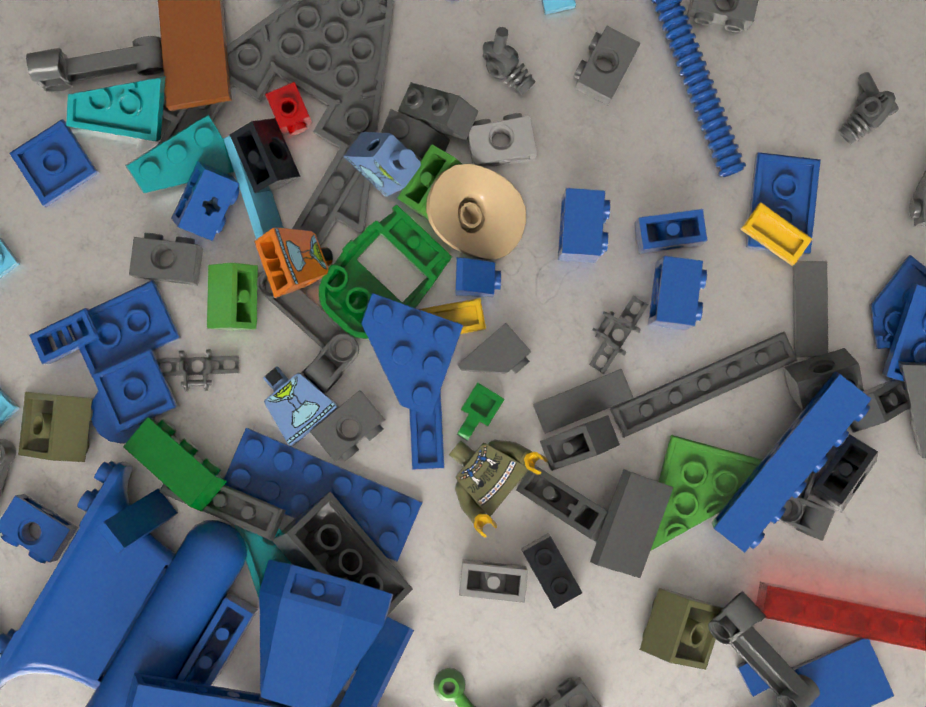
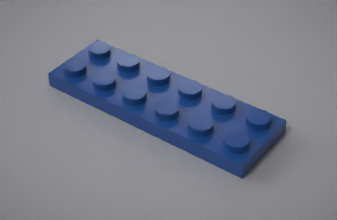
(298, 480)

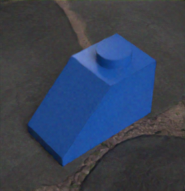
(476, 278)

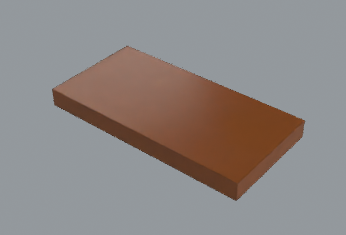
(194, 53)

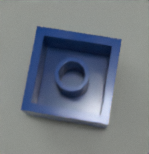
(582, 225)
(677, 293)

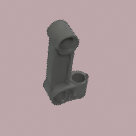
(56, 71)
(312, 320)
(807, 515)
(735, 627)

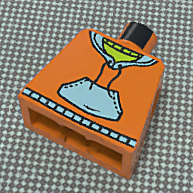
(292, 259)

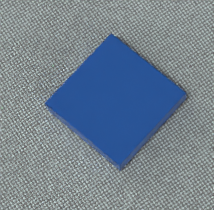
(54, 163)
(134, 390)

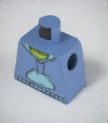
(388, 163)
(296, 404)

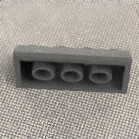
(334, 544)

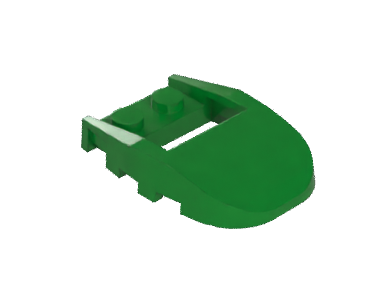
(349, 284)

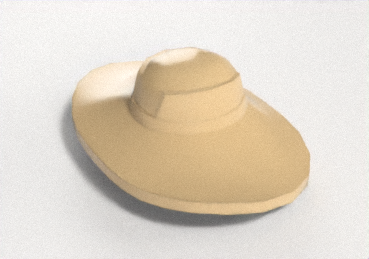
(476, 211)

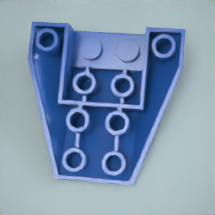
(314, 633)

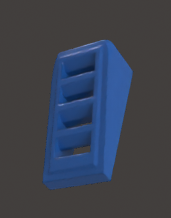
(43, 346)

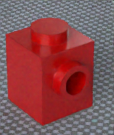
(289, 109)

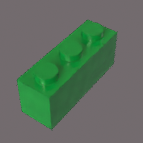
(175, 463)

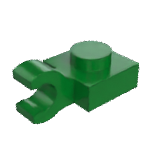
(479, 407)

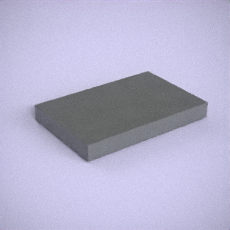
(631, 524)

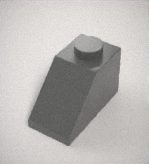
(414, 133)
(498, 354)
(886, 403)
(580, 443)

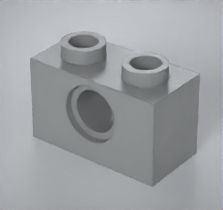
(519, 132)
(493, 581)

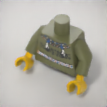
(490, 477)

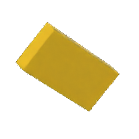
(776, 234)
(467, 313)

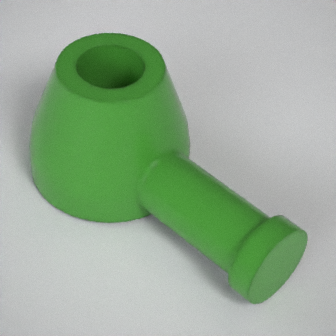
(456, 677)

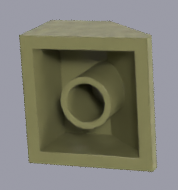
(55, 427)
(680, 629)

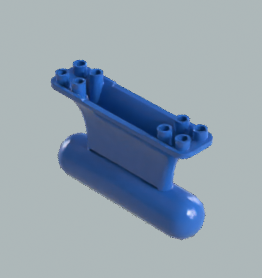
(123, 608)

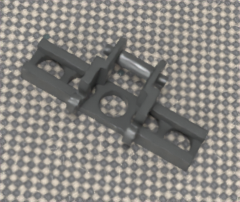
(609, 340)
(207, 368)

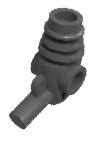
(503, 60)
(871, 111)

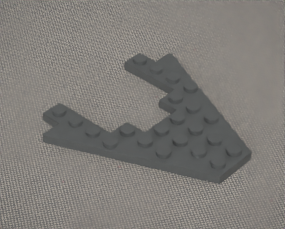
(337, 57)

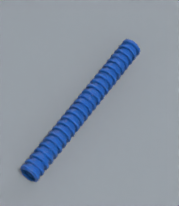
(699, 86)

